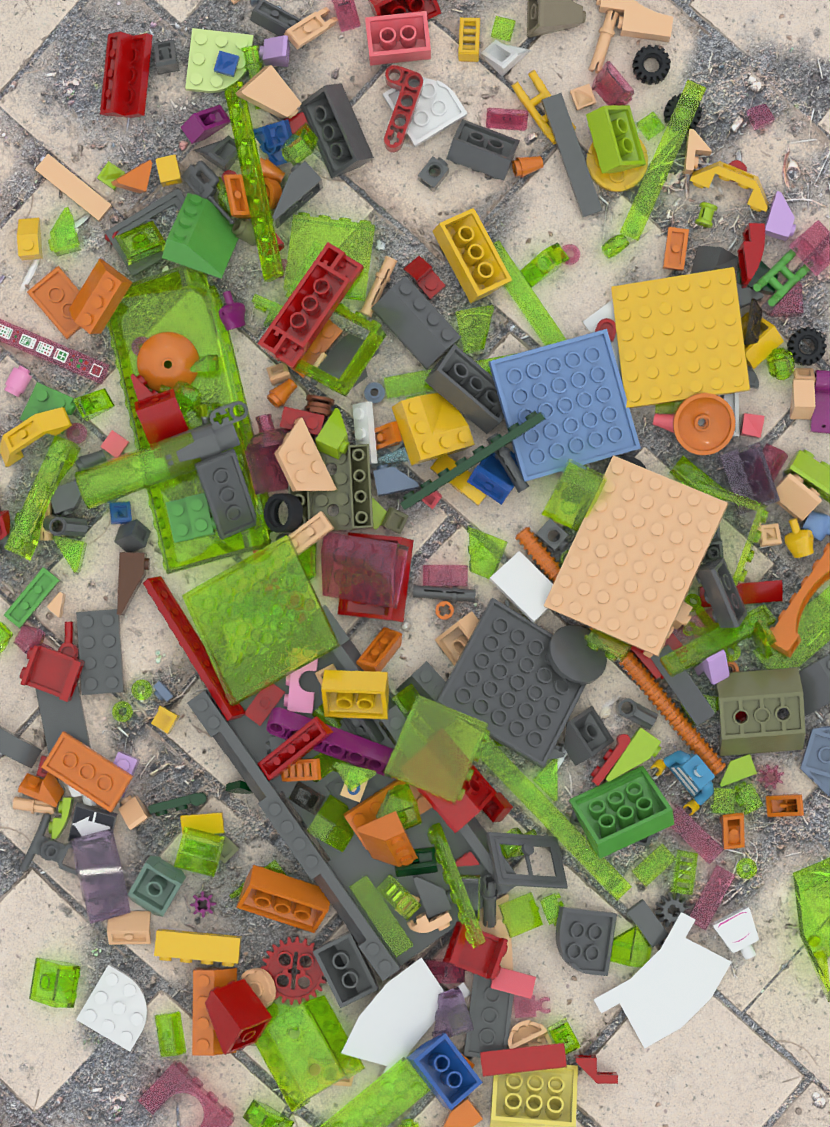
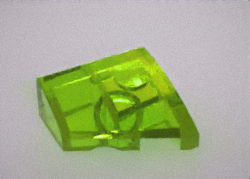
(474, 327)
(484, 552)

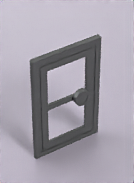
(145, 215)
(528, 843)

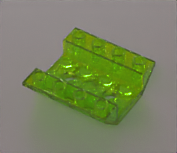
(318, 1043)

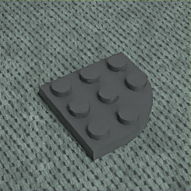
(586, 939)

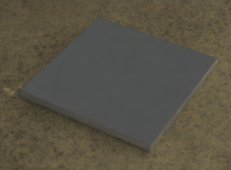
(511, 684)

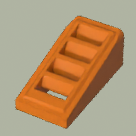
(301, 771)

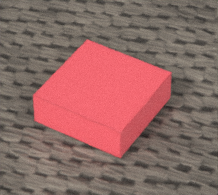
(114, 444)

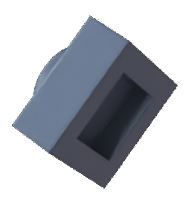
(163, 692)

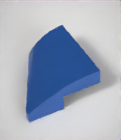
(272, 139)

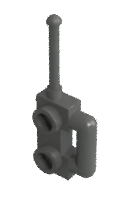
(206, 190)

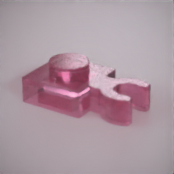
(527, 1007)

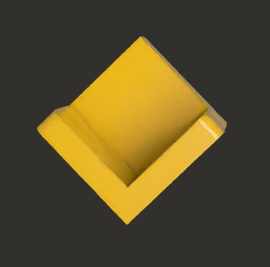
(168, 170)
(165, 719)

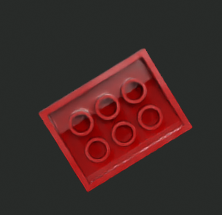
(371, 611)

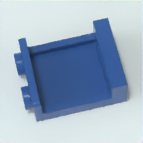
(492, 478)

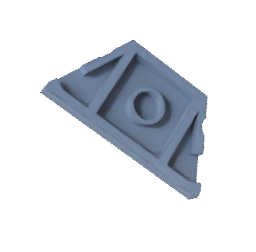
(817, 758)

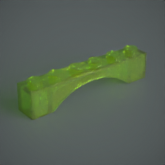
(28, 525)

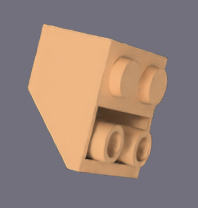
(796, 497)

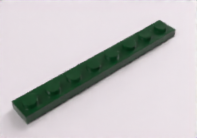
(465, 464)

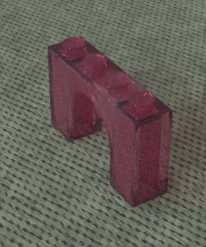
(176, 1081)

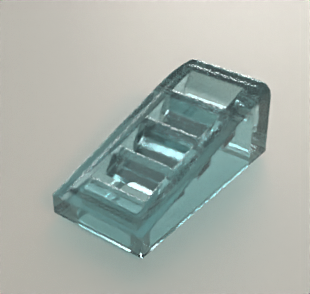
(394, 457)

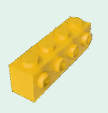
(197, 946)

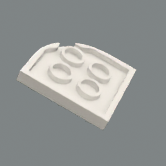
(435, 110)
(116, 1008)

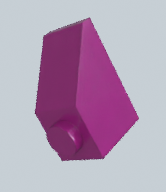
(205, 123)

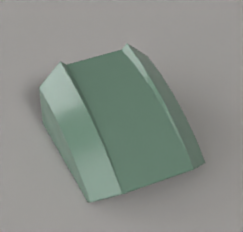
(156, 885)

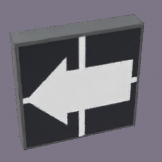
(90, 820)

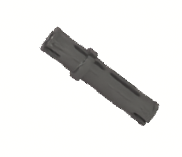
(510, 466)
(444, 593)
(489, 898)

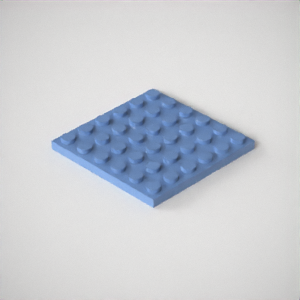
(579, 395)

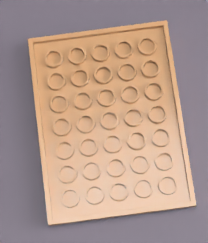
(636, 556)

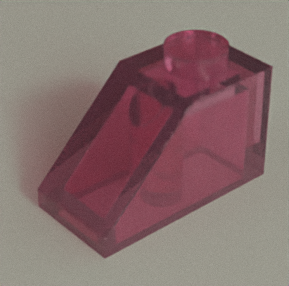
(445, 972)

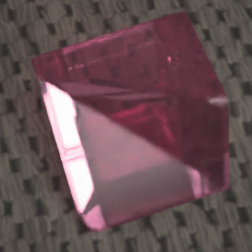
(760, 116)

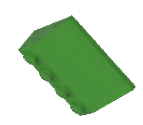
(200, 237)
(622, 812)

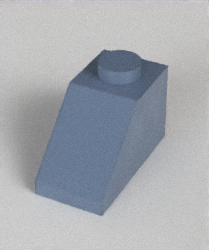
(391, 481)

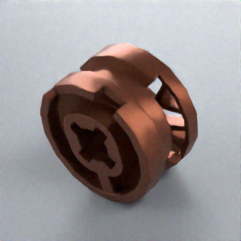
(319, 405)

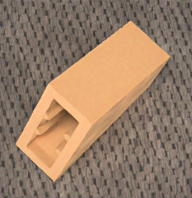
(270, 93)

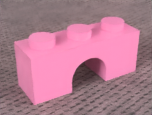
(299, 699)

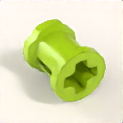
(706, 215)

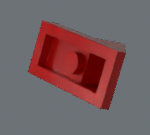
(424, 277)

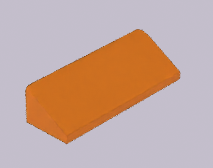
(380, 650)

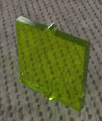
(520, 915)

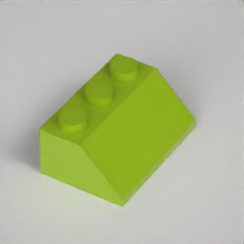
(615, 138)
(813, 473)

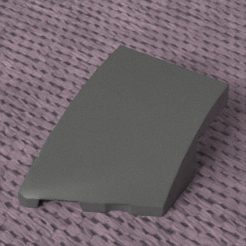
(341, 356)

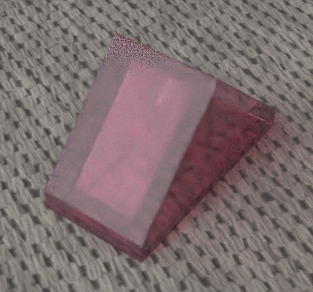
(346, 14)
(791, 304)

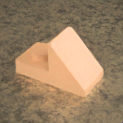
(694, 146)

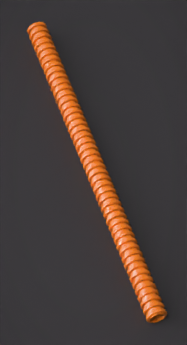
(634, 668)

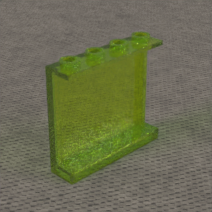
(351, 237)
(437, 749)

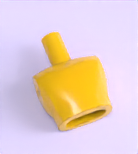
(799, 541)

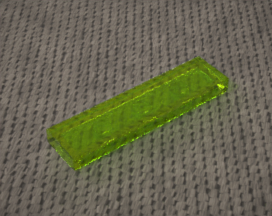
(381, 916)

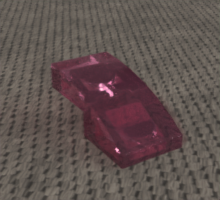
(445, 575)

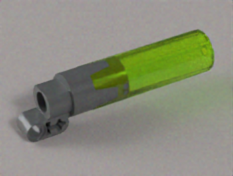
(158, 460)

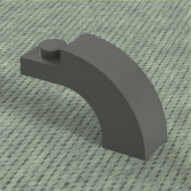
(18, 748)

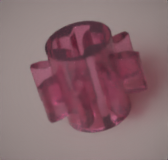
(776, 774)

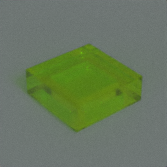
(503, 28)

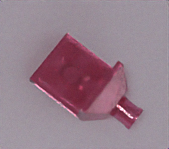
(260, 455)

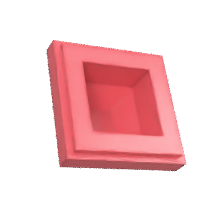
(432, 499)

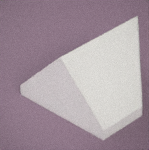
(503, 56)

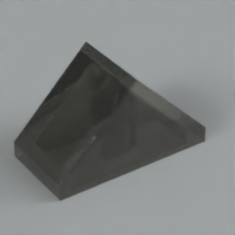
(307, 798)

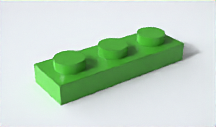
(31, 597)

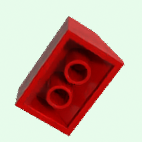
(391, 7)

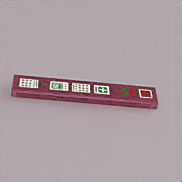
(53, 352)

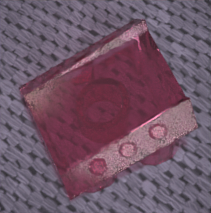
(612, 86)

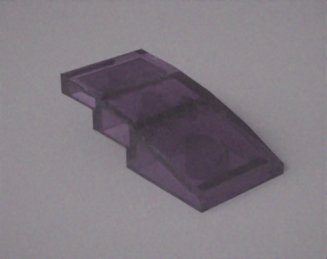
(100, 876)

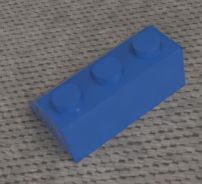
(444, 1070)

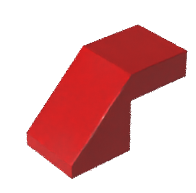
(589, 1065)

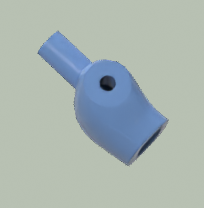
(819, 525)

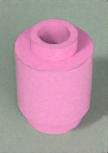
(18, 381)

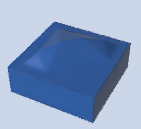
(226, 63)
(120, 512)

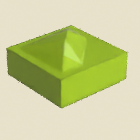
(110, 173)

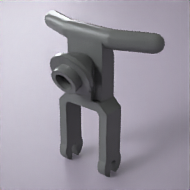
(47, 848)

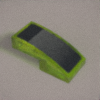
(472, 887)

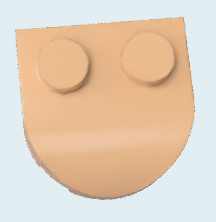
(424, 924)
(528, 1034)

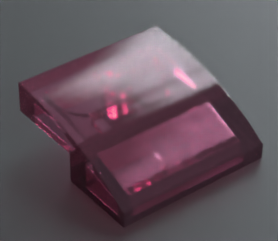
(813, 247)

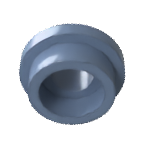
(374, 399)

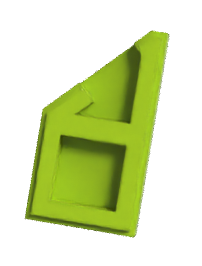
(738, 769)

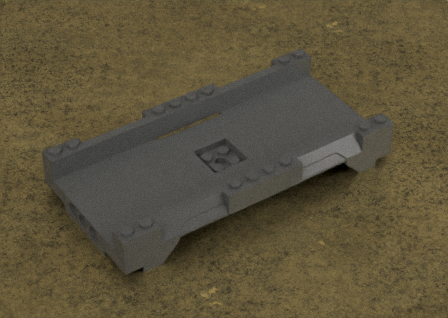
(246, 746)

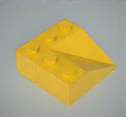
(431, 427)

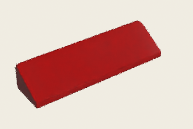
(754, 592)
(294, 748)
(523, 1059)

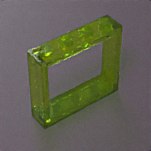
(358, 363)
(754, 534)

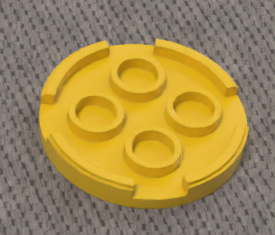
(617, 181)

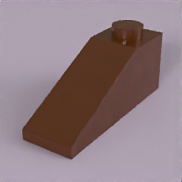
(131, 574)

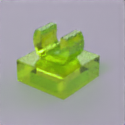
(650, 126)

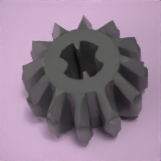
(664, 908)

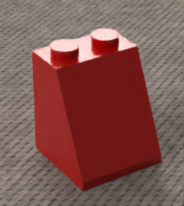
(236, 1015)

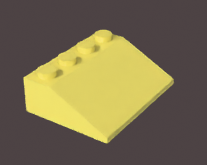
(535, 1098)

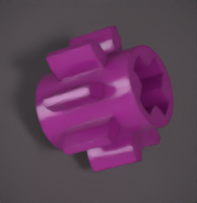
(202, 898)

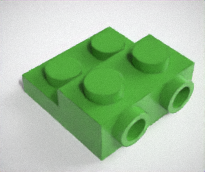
(47, 399)
(190, 518)

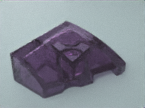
(452, 1014)

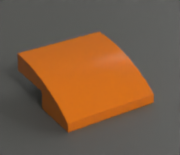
(237, 196)

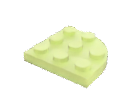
(203, 56)

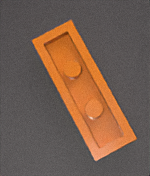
(321, 344)

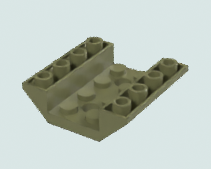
(351, 495)
(761, 696)

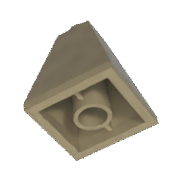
(552, 16)

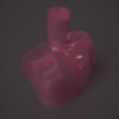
(28, 637)

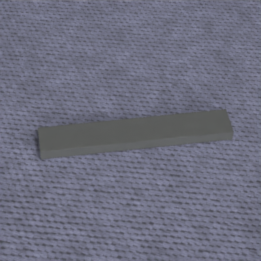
(571, 155)

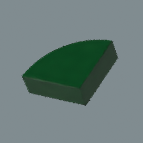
(238, 787)

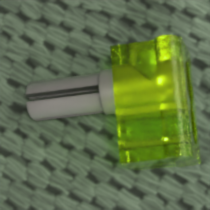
(204, 408)

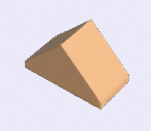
(802, 399)

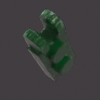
(178, 803)

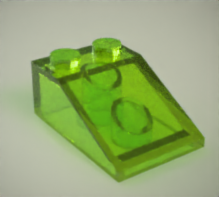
(574, 495)

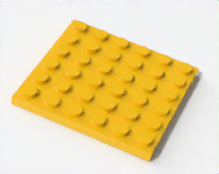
(680, 337)

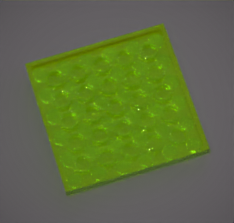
(260, 620)

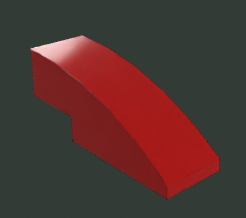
(751, 251)

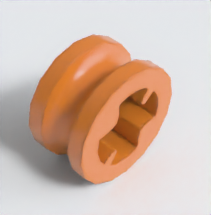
(442, 604)

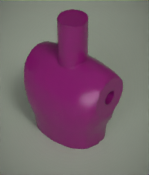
(232, 313)

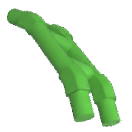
(781, 267)

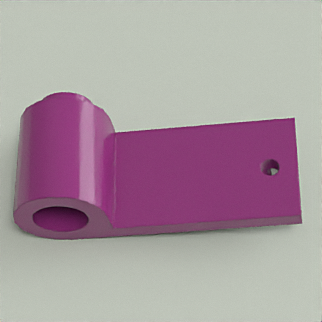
(821, 416)

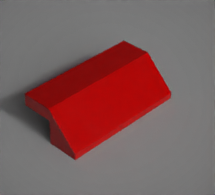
(126, 75)

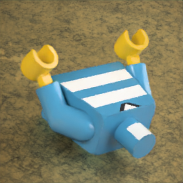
(691, 773)

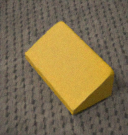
(205, 822)

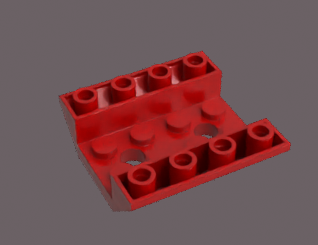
(477, 795)

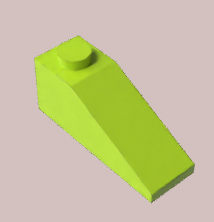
(640, 749)

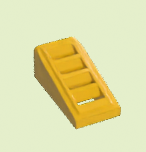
(469, 53)

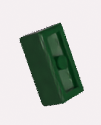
(424, 864)

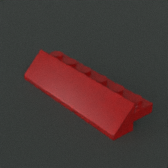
(310, 305)

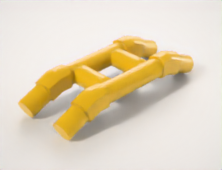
(530, 104)

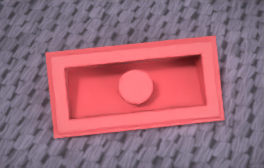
(514, 983)

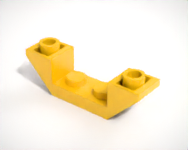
(704, 176)
(29, 431)

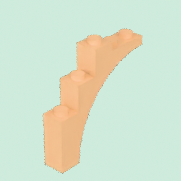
(638, 20)

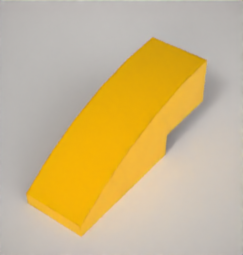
(459, 483)

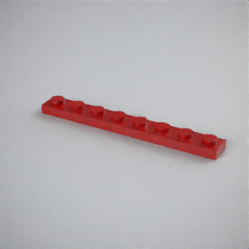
(191, 644)

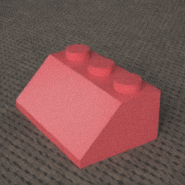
(398, 38)

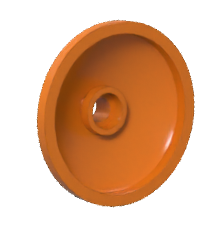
(166, 347)
(715, 431)

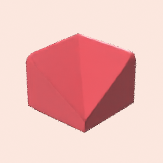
(752, 425)

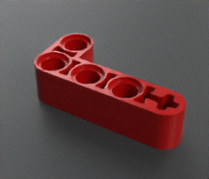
(401, 111)

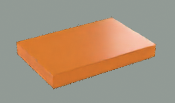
(54, 297)

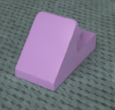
(714, 667)

